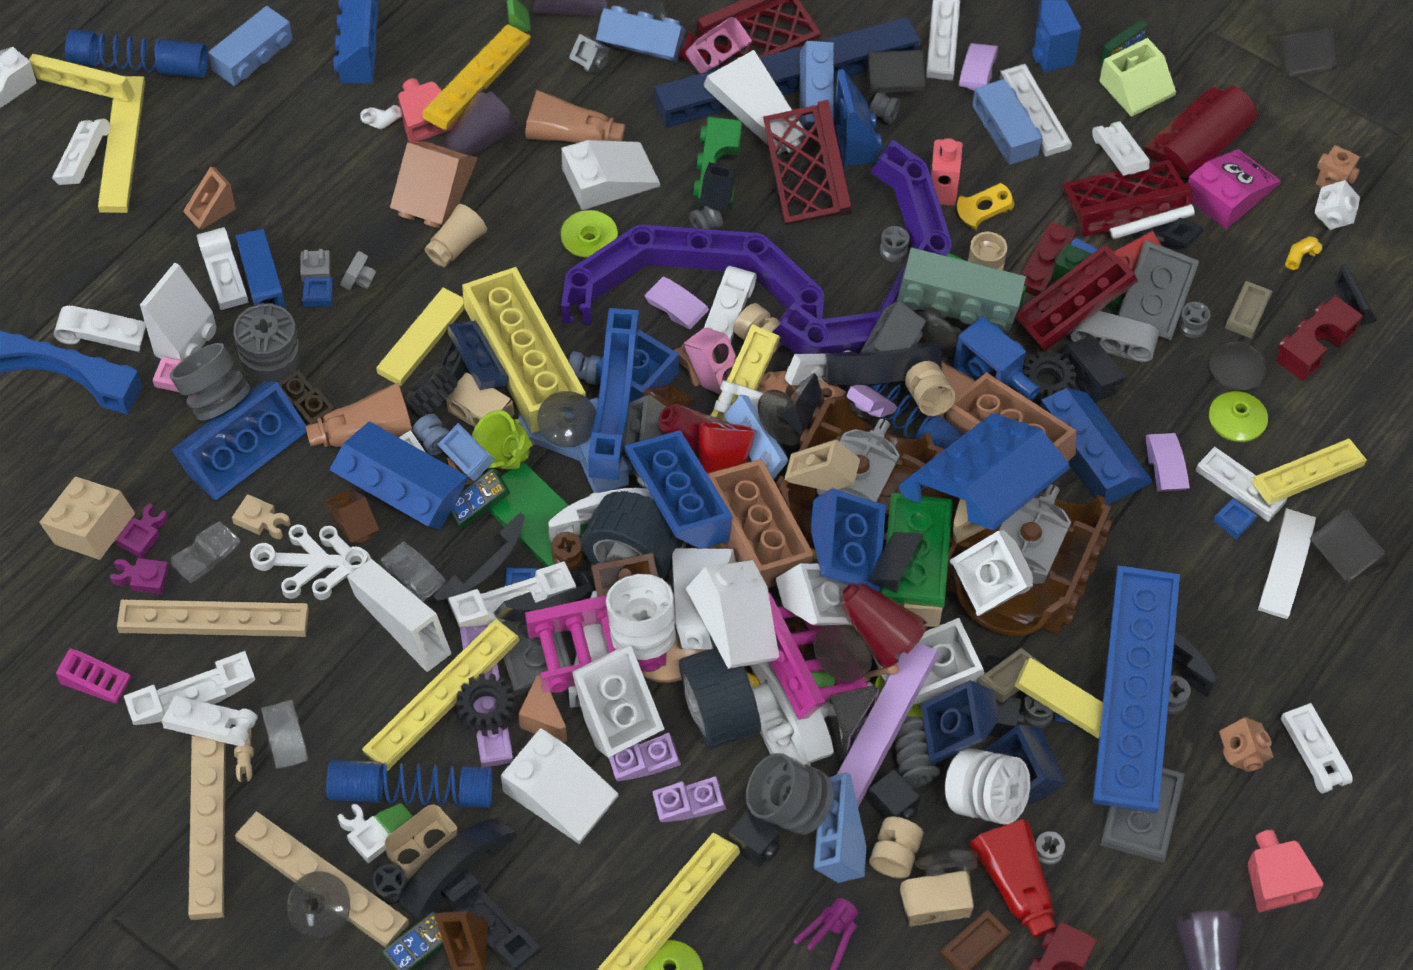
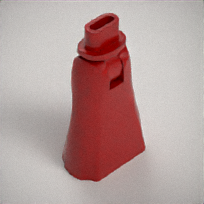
(723, 445)
(1014, 867)

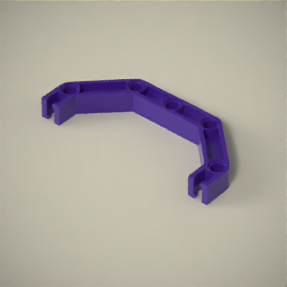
(926, 232)
(688, 249)

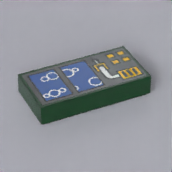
(1129, 37)
(479, 498)
(414, 945)

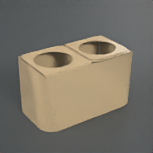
(472, 404)
(427, 819)
(937, 898)

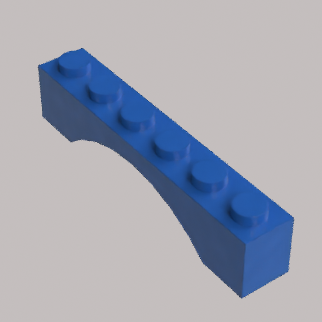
(111, 384)
(614, 394)

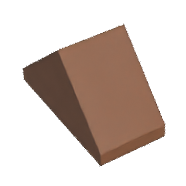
(211, 200)
(541, 712)

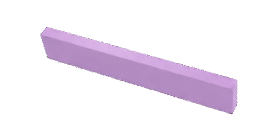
(887, 717)
(492, 748)

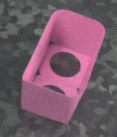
(729, 28)
(703, 362)

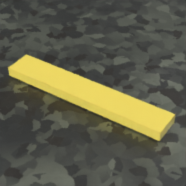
(121, 151)
(440, 694)
(673, 905)

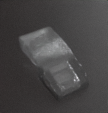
(208, 550)
(413, 570)
(284, 734)

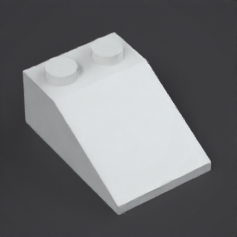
(606, 171)
(177, 316)
(736, 612)
(953, 666)
(616, 701)
(558, 786)

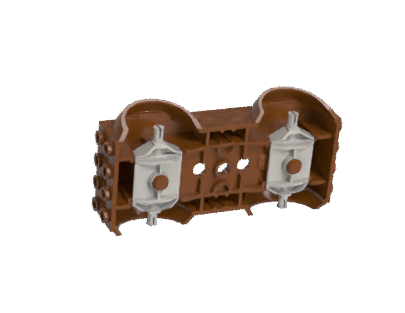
(1053, 535)

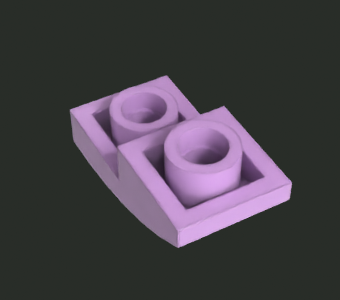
(978, 66)
(677, 302)
(870, 401)
(1168, 462)
(645, 758)
(689, 801)

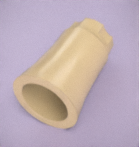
(455, 235)

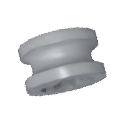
(1052, 838)

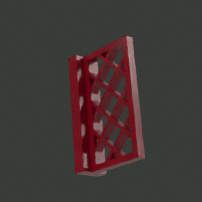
(748, 10)
(831, 158)
(1129, 207)

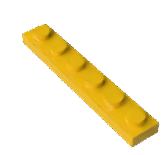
(477, 74)

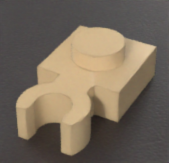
(256, 515)

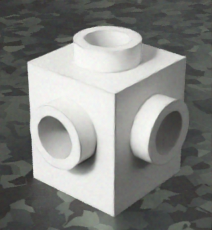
(1337, 205)

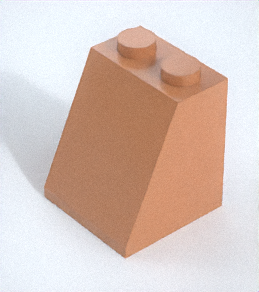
(431, 182)

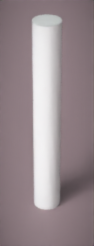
(1152, 221)

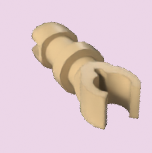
(244, 754)

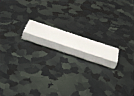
(943, 39)
(1040, 112)

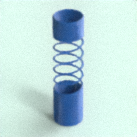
(171, 56)
(941, 431)
(365, 781)

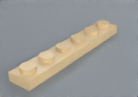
(213, 618)
(207, 829)
(297, 860)

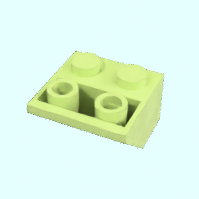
(1137, 77)

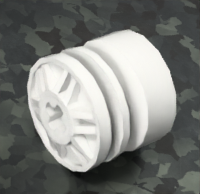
(642, 615)
(987, 785)

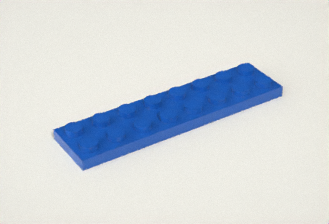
(1136, 689)

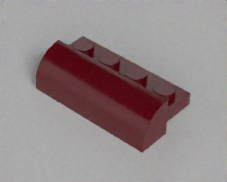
(1203, 129)
(1075, 297)

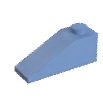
(840, 837)

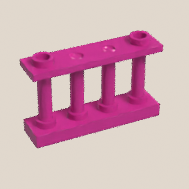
(573, 618)
(795, 672)

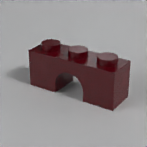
(1331, 322)
(1065, 949)

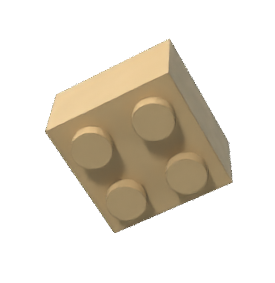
(87, 517)

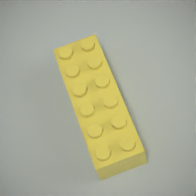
(520, 341)

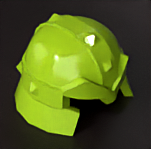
(503, 439)

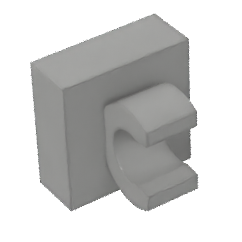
(315, 264)
(358, 272)

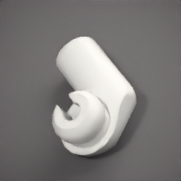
(380, 118)

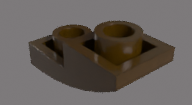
(306, 400)

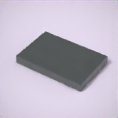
(1161, 288)
(527, 657)
(1142, 831)

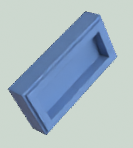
(466, 452)

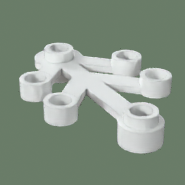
(315, 561)

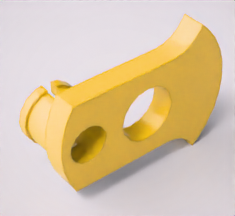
(968, 206)

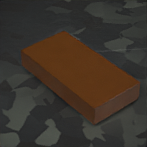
(975, 942)

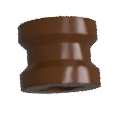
(560, 552)

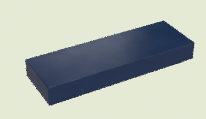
(478, 355)

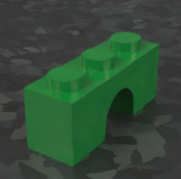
(720, 139)

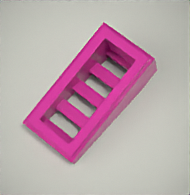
(81, 662)

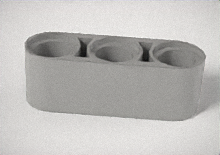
(1120, 336)

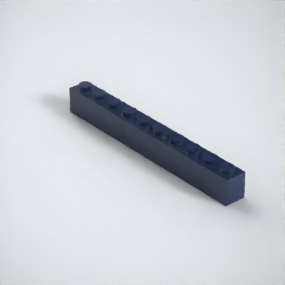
(689, 100)

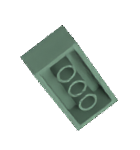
(960, 289)

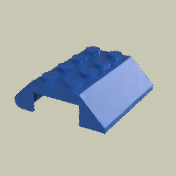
(992, 468)

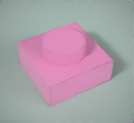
(162, 378)

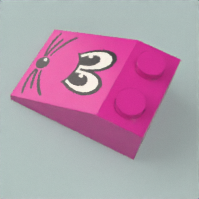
(1230, 186)

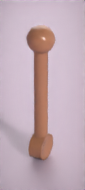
(891, 670)

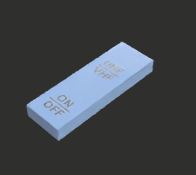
(763, 445)

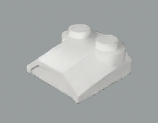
(993, 571)

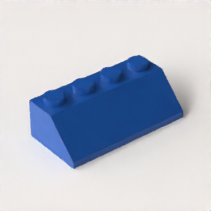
(356, 40)
(240, 439)
(1101, 455)
(400, 474)
(681, 489)

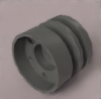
(267, 342)
(210, 381)
(789, 794)

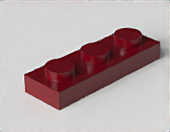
(1042, 262)

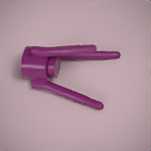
(837, 919)

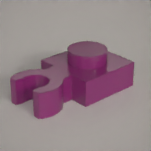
(141, 534)
(145, 576)

